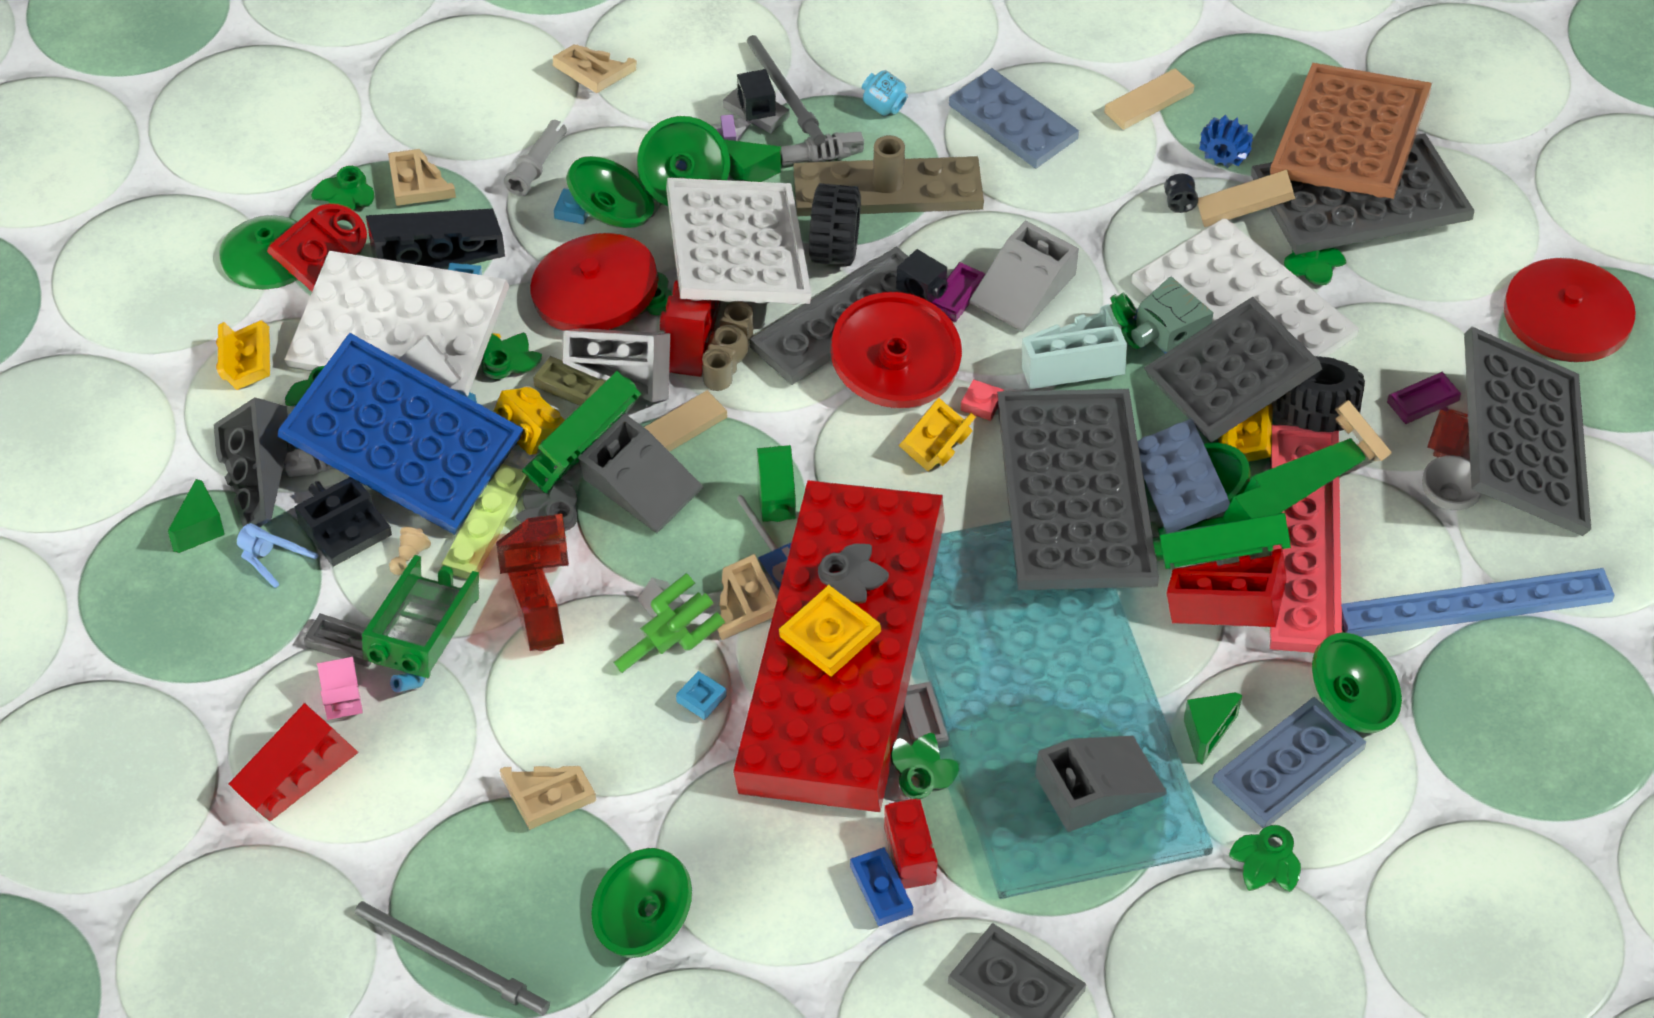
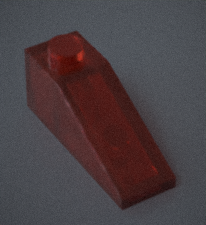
(536, 609)

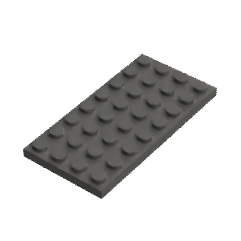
(1075, 490)

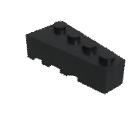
(436, 237)

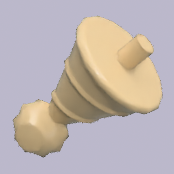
(411, 543)

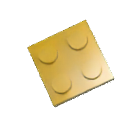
(830, 630)

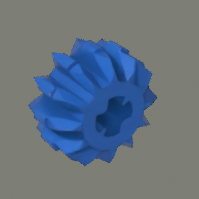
(1226, 141)

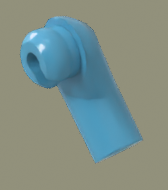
(406, 682)

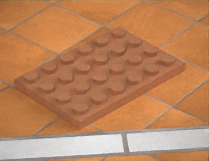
(1352, 130)

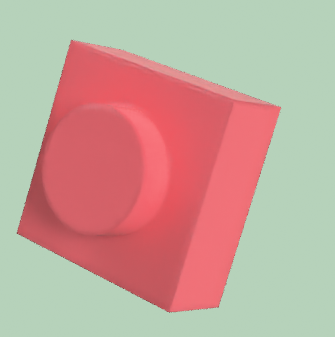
(981, 400)

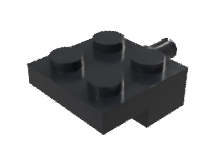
(341, 520)

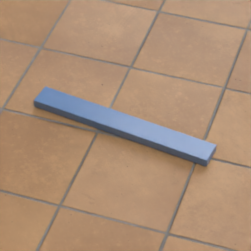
(1476, 603)

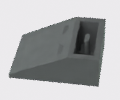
(638, 473)
(1096, 778)

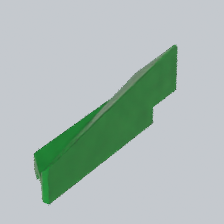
(1289, 483)

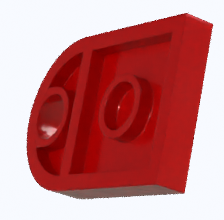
(308, 241)

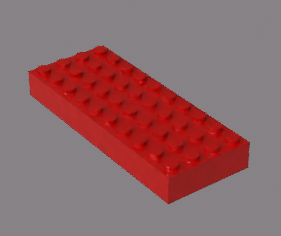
(834, 735)

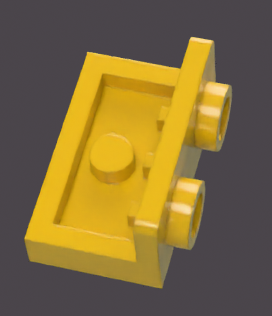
(243, 354)
(532, 413)
(935, 434)
(1253, 435)

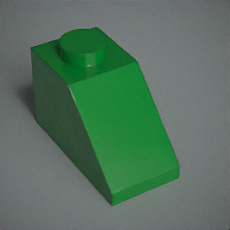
(776, 483)

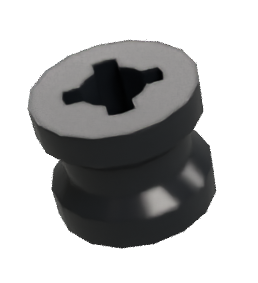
(1181, 193)

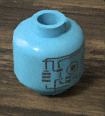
(884, 93)

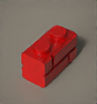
(910, 843)

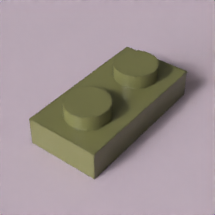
(566, 381)

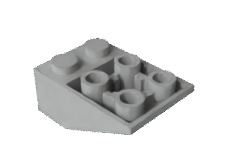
(1026, 276)

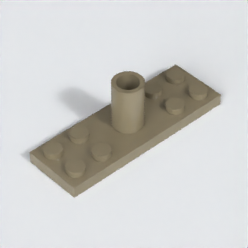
(896, 183)

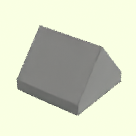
(652, 590)

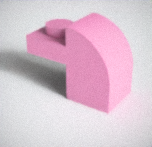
(339, 688)

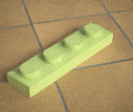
(485, 522)

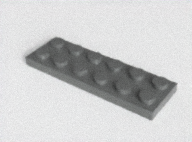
(804, 337)

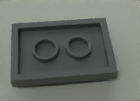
(1015, 979)

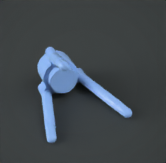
(259, 543)

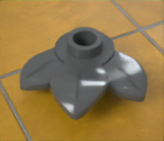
(559, 501)
(855, 573)

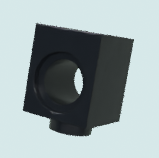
(756, 95)
(922, 276)

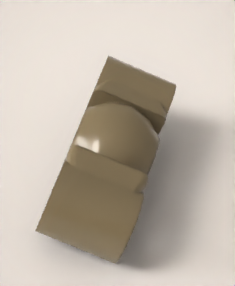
(727, 345)

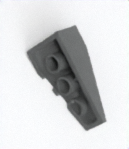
(253, 457)

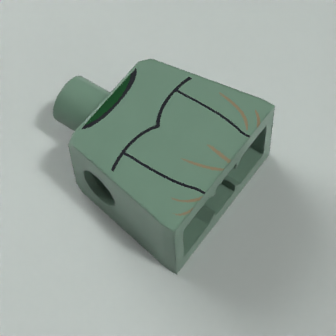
(1170, 316)

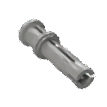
(530, 165)

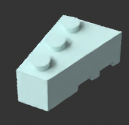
(1075, 352)

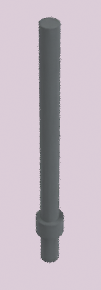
(806, 119)
(510, 990)

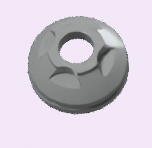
(1451, 473)

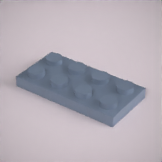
(1013, 118)
(1181, 476)
(1288, 762)

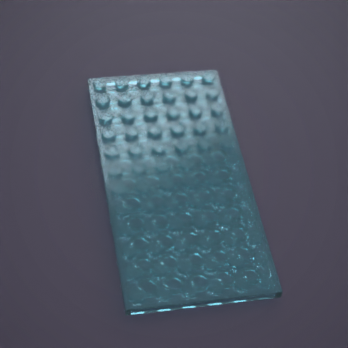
(1030, 674)

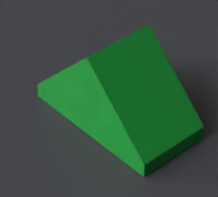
(753, 161)
(196, 520)
(1209, 720)

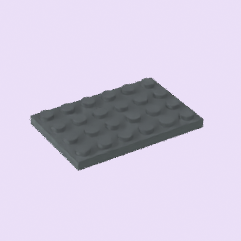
(1333, 217)
(1526, 431)

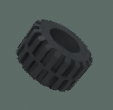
(834, 224)
(1315, 400)

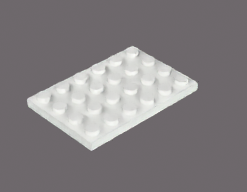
(737, 241)
(1228, 268)
(395, 308)

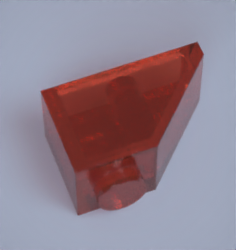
(1449, 433)
(534, 545)

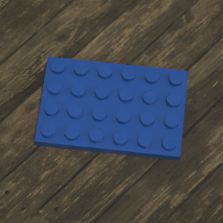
(400, 433)

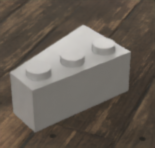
(635, 355)

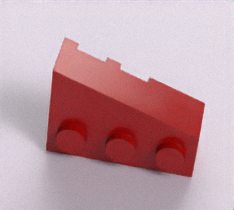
(688, 328)
(1229, 593)
(292, 763)

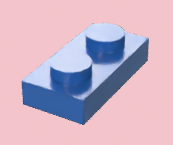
(881, 886)

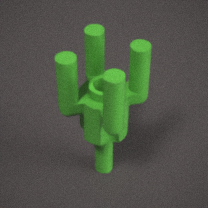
(671, 625)

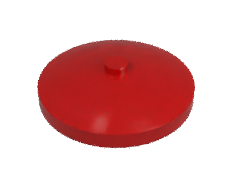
(594, 282)
(1569, 310)
(896, 350)

